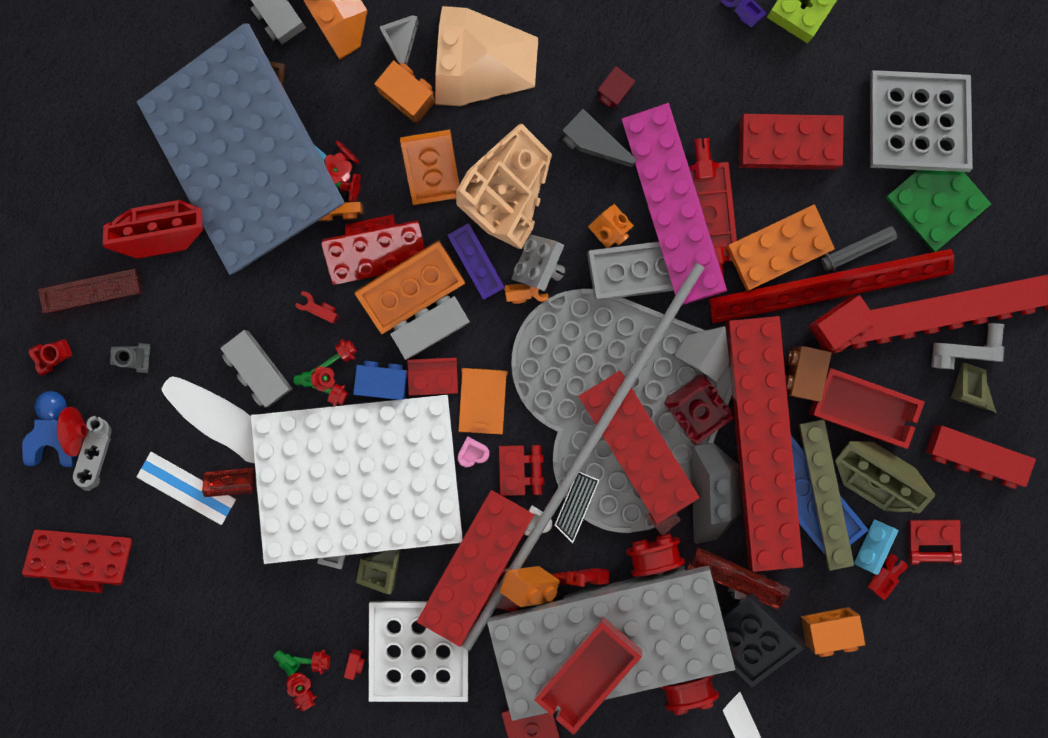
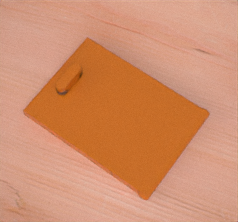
(482, 401)

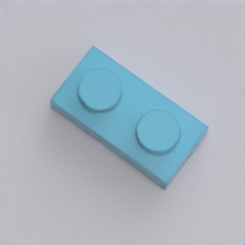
(876, 547)

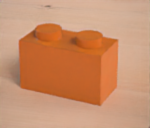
(529, 586)

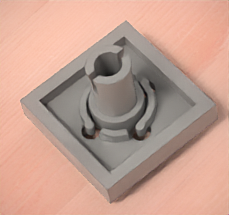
(539, 263)

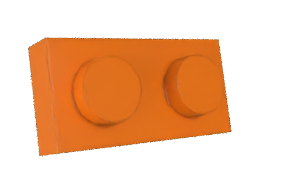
(348, 211)

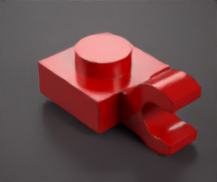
(324, 311)
(887, 578)

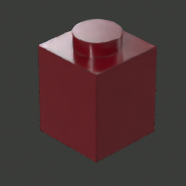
(615, 88)

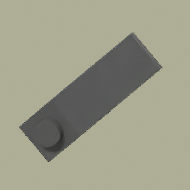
(593, 139)

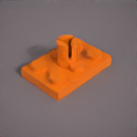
(430, 166)

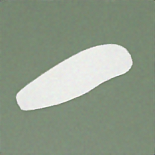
(212, 415)

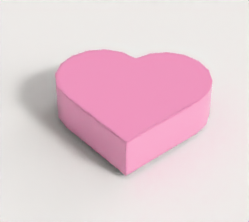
(472, 452)

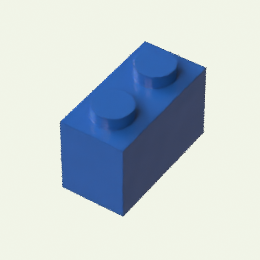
(380, 382)

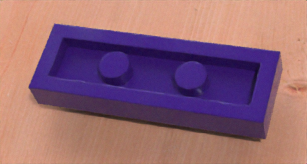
(476, 261)

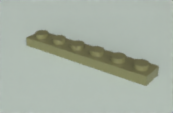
(826, 494)

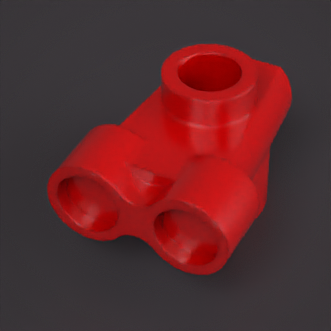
(49, 355)

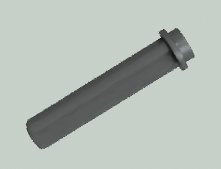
(857, 249)

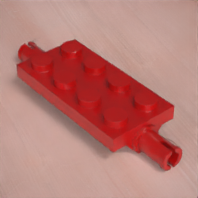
(715, 197)

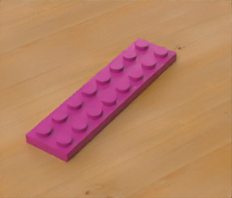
(673, 201)

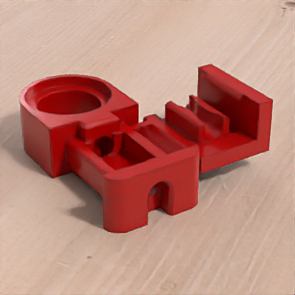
(583, 576)

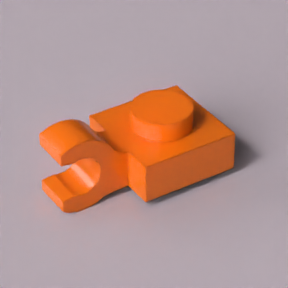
(519, 293)

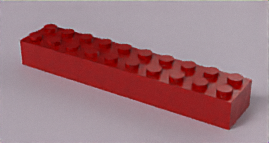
(764, 444)

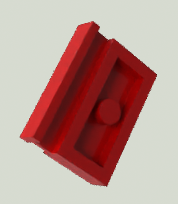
(432, 376)

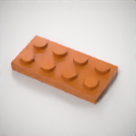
(780, 247)
(410, 287)

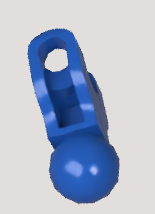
(47, 408)

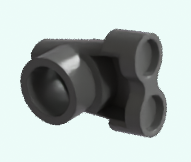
(137, 360)

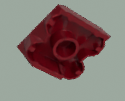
(698, 409)

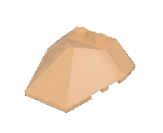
(481, 58)
(505, 186)

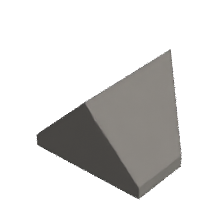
(400, 37)
(706, 352)

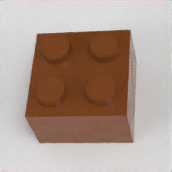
(807, 372)

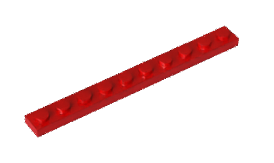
(831, 286)

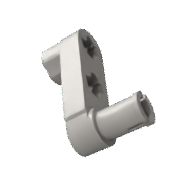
(945, 354)
(95, 438)

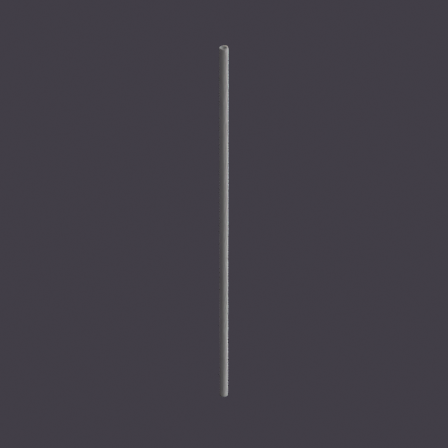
(587, 449)

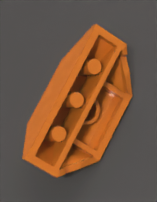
(340, 22)

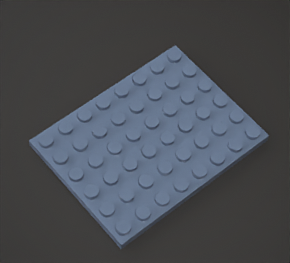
(240, 150)

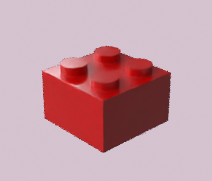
(842, 323)

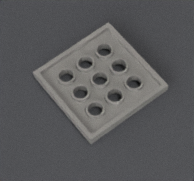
(909, 156)

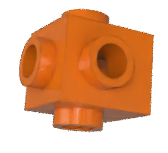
(611, 226)

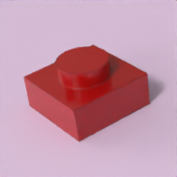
(354, 664)

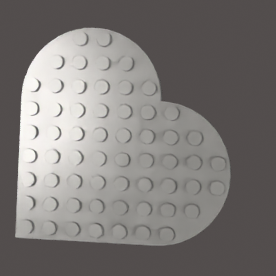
(578, 344)

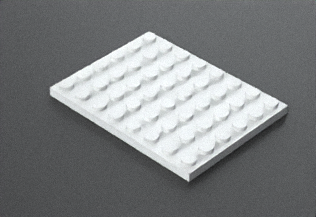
(356, 479)

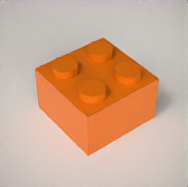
(405, 91)
(833, 631)

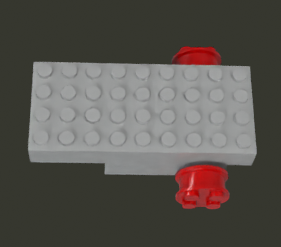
(663, 612)

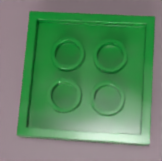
(938, 204)

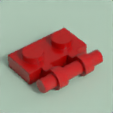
(512, 470)

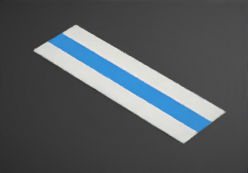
(184, 488)

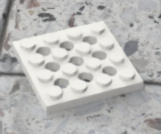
(407, 689)

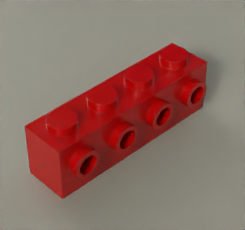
(980, 456)

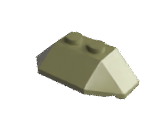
(883, 478)

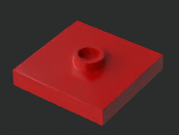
(531, 727)

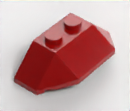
(154, 229)

